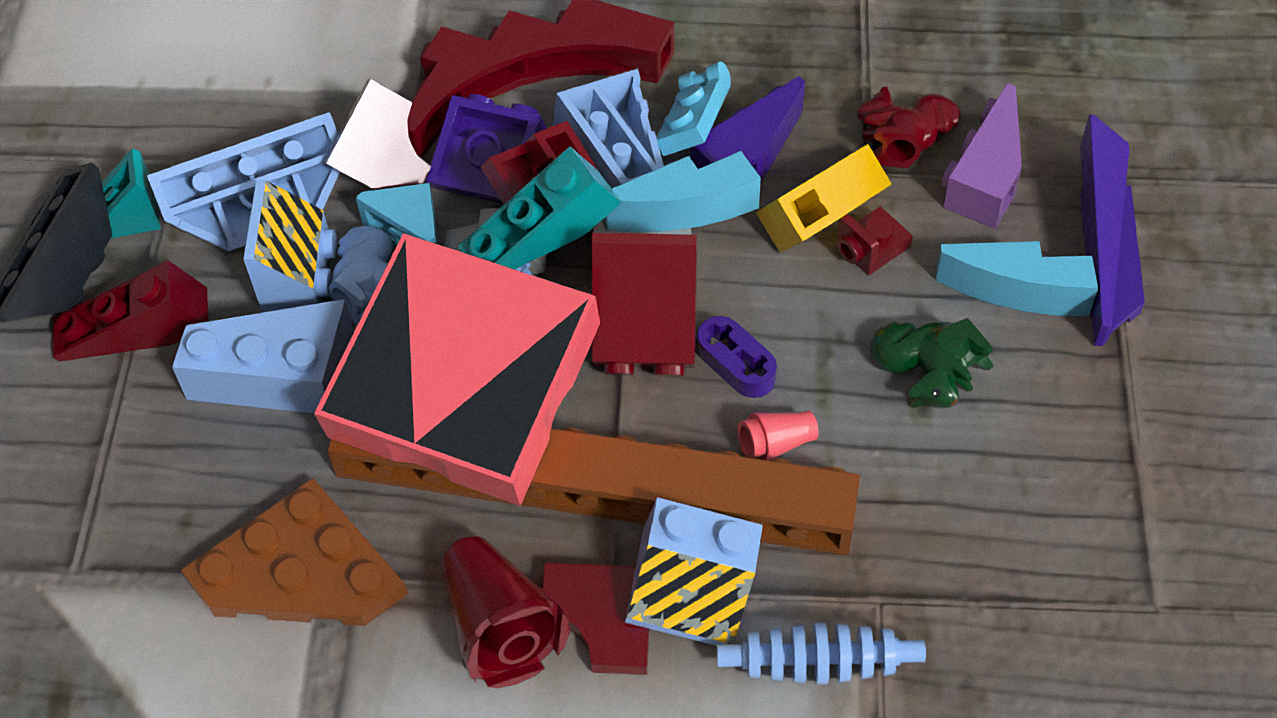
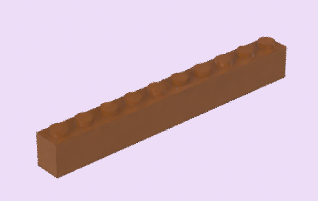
(624, 477)

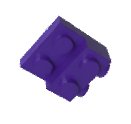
(471, 135)

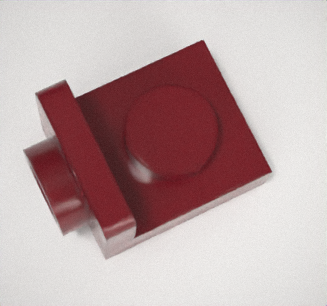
(871, 240)

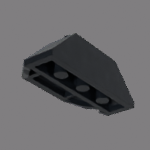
(58, 249)

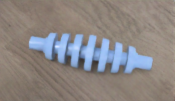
(821, 653)

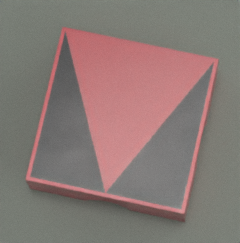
(459, 367)

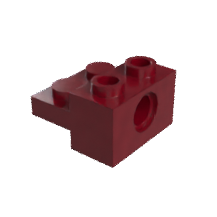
(518, 166)

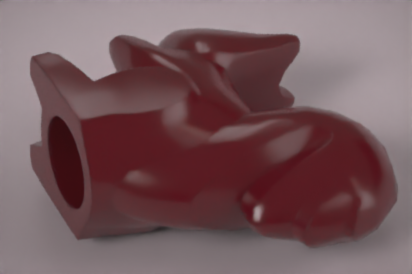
(905, 130)

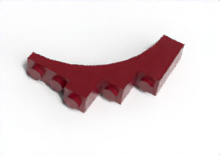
(524, 50)

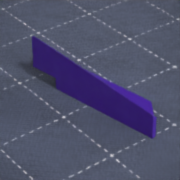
(1109, 229)

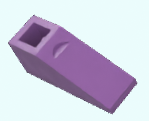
(990, 167)

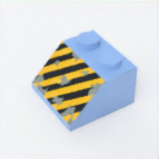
(288, 249)
(693, 573)

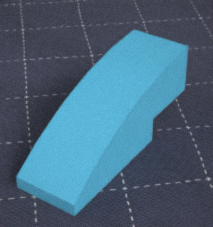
(686, 196)
(1019, 277)

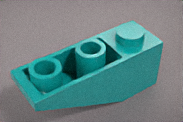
(544, 214)

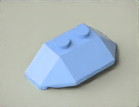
(216, 191)

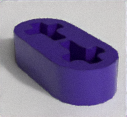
(741, 352)

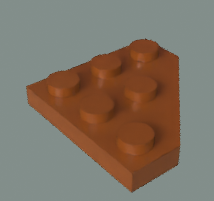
(297, 566)

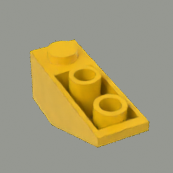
(823, 199)

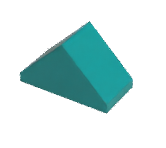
(130, 197)

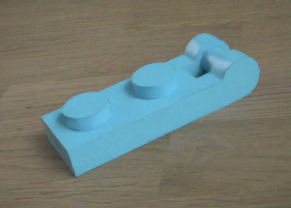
(694, 108)

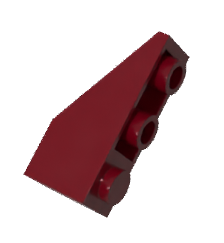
(132, 316)

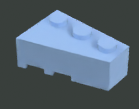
(612, 126)
(265, 357)

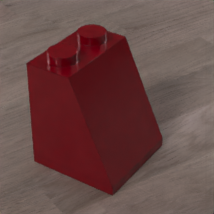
(645, 302)

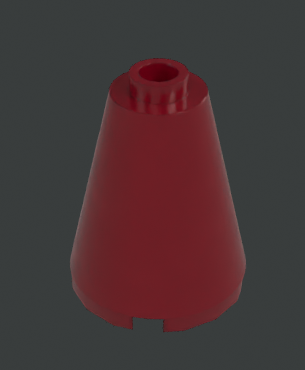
(499, 614)

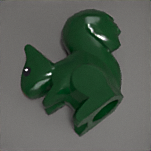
(940, 351)

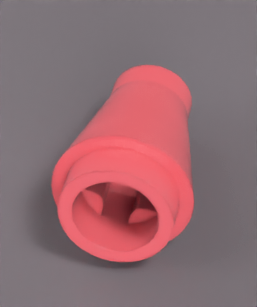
(773, 434)

